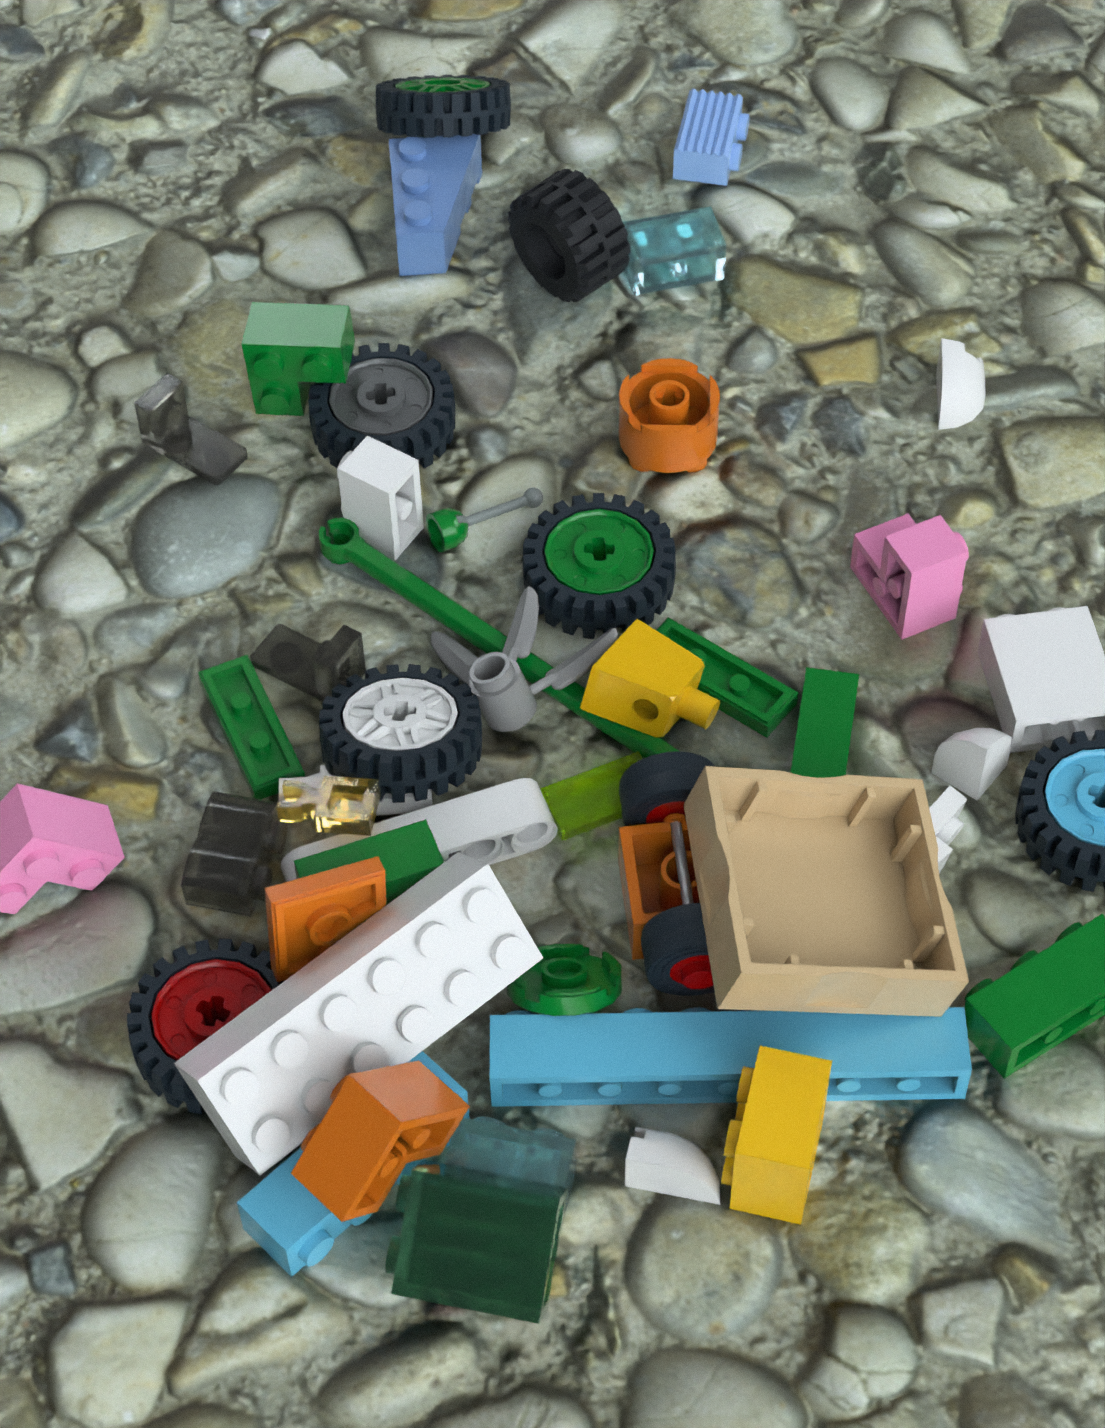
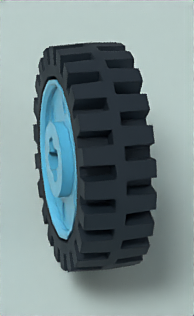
(1064, 808)

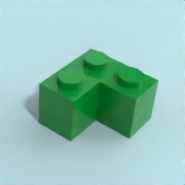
(290, 348)

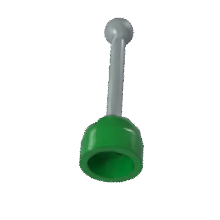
(450, 527)

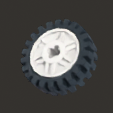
(403, 730)

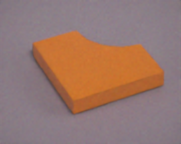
(319, 911)

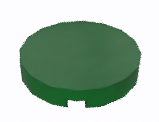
(568, 982)

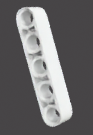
(482, 825)

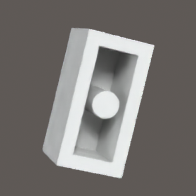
(382, 495)

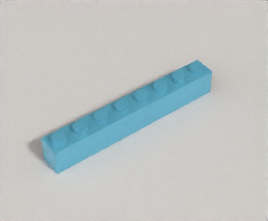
(702, 1053)

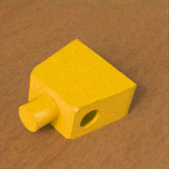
(648, 684)

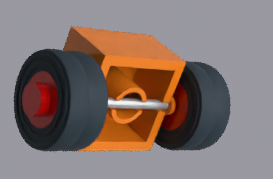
(660, 873)

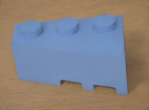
(430, 197)

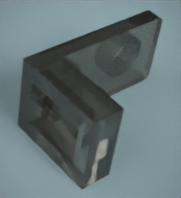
(176, 435)
(310, 664)

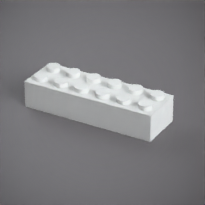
(359, 1008)

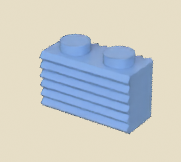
(709, 137)

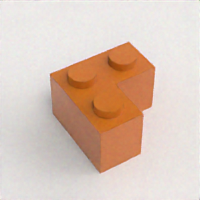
(371, 1133)

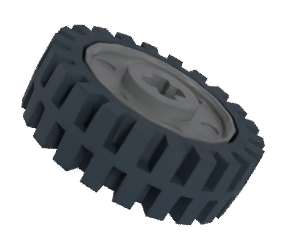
(388, 398)

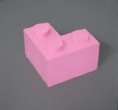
(911, 571)
(52, 841)

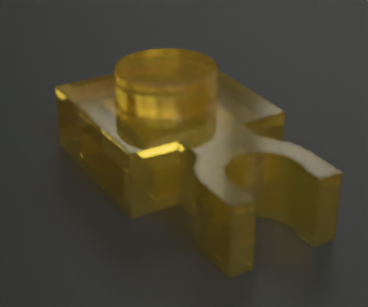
(338, 807)

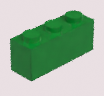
(1040, 999)

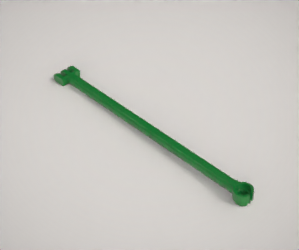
(350, 547)

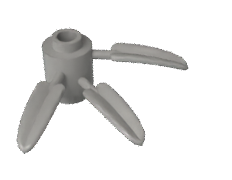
(496, 676)

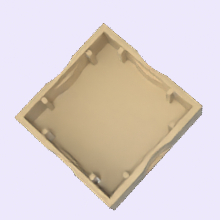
(822, 894)

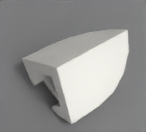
(959, 385)
(972, 759)
(670, 1166)

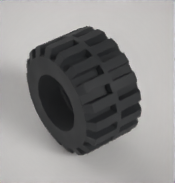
(569, 235)

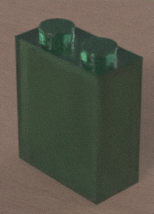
(476, 1240)

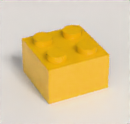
(776, 1133)

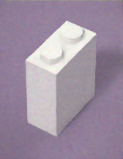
(1044, 675)

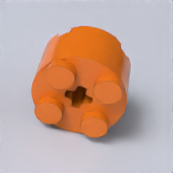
(668, 417)

